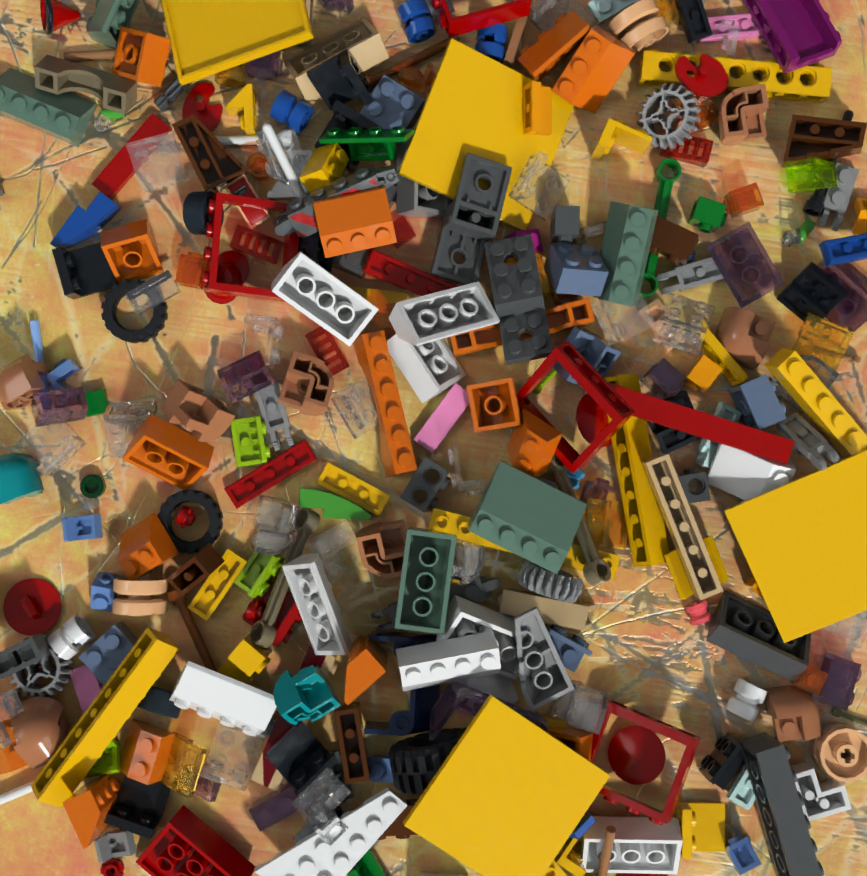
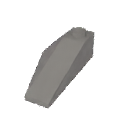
(539, 664)

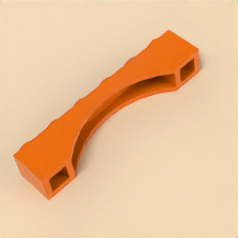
(559, 320)
(394, 435)

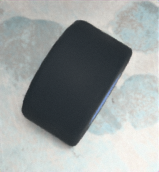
(195, 211)
(158, 702)

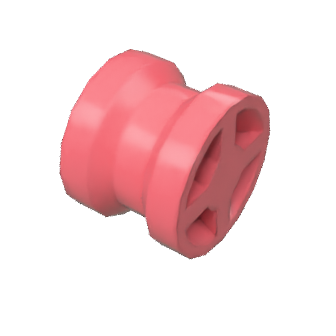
(699, 612)

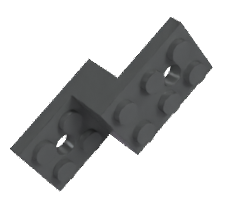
(470, 220)
(518, 299)

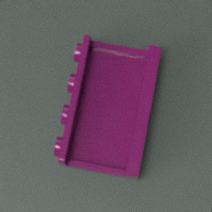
(795, 31)

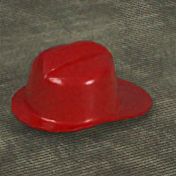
(232, 269)

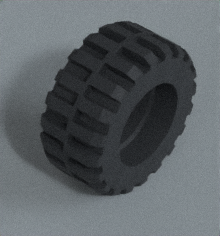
(418, 759)

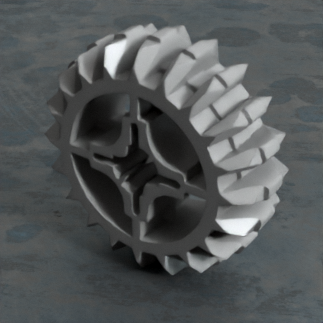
(663, 99)
(557, 586)
(58, 674)

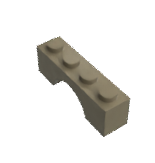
(62, 76)

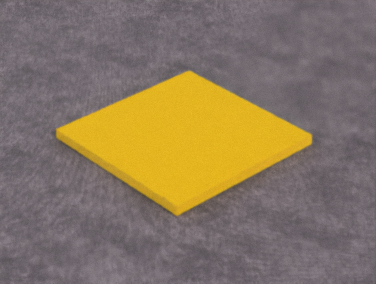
(228, 33)
(477, 111)
(809, 546)
(506, 795)

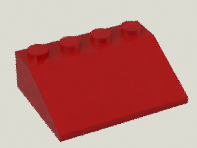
(192, 849)

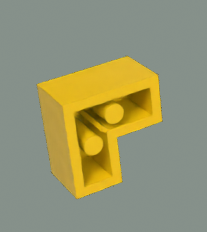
(324, 167)
(245, 661)

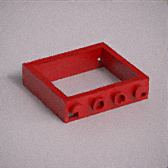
(479, 19)
(211, 252)
(595, 386)
(665, 729)

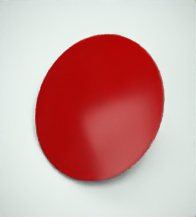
(591, 419)
(32, 607)
(636, 755)

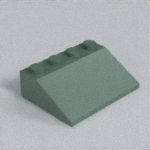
(527, 517)

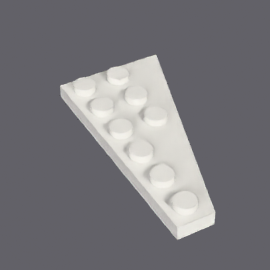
(317, 858)

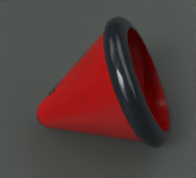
(56, 15)

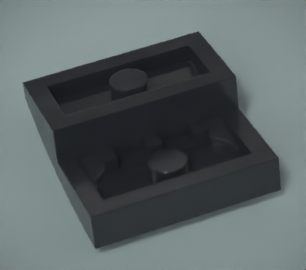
(812, 293)
(668, 438)

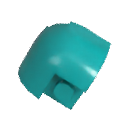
(18, 477)
(304, 695)

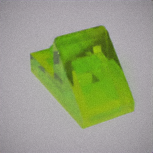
(815, 176)

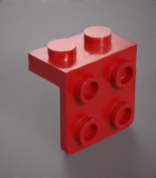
(286, 617)

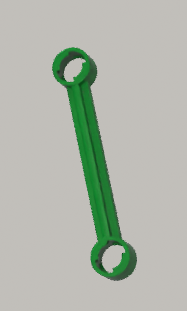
(661, 204)

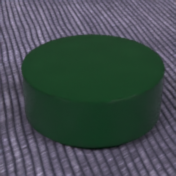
(92, 486)

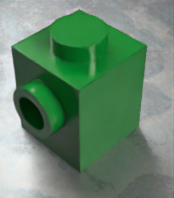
(707, 215)

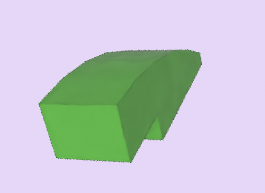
(332, 504)

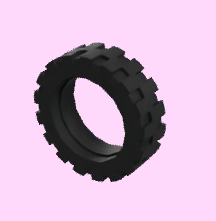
(109, 314)
(212, 509)

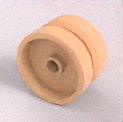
(639, 26)
(139, 598)
(840, 752)

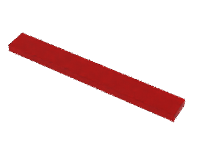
(707, 426)

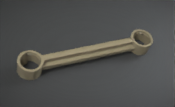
(593, 562)
(264, 631)

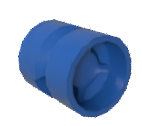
(418, 24)
(491, 42)
(289, 110)

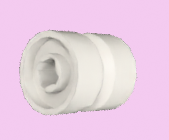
(67, 640)
(746, 700)

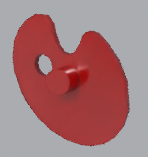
(709, 77)
(208, 114)

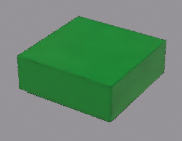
(97, 402)

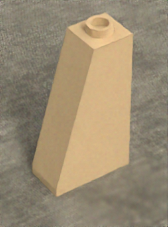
(552, 611)

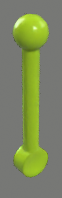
(538, 389)

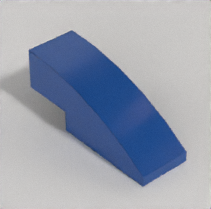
(86, 223)

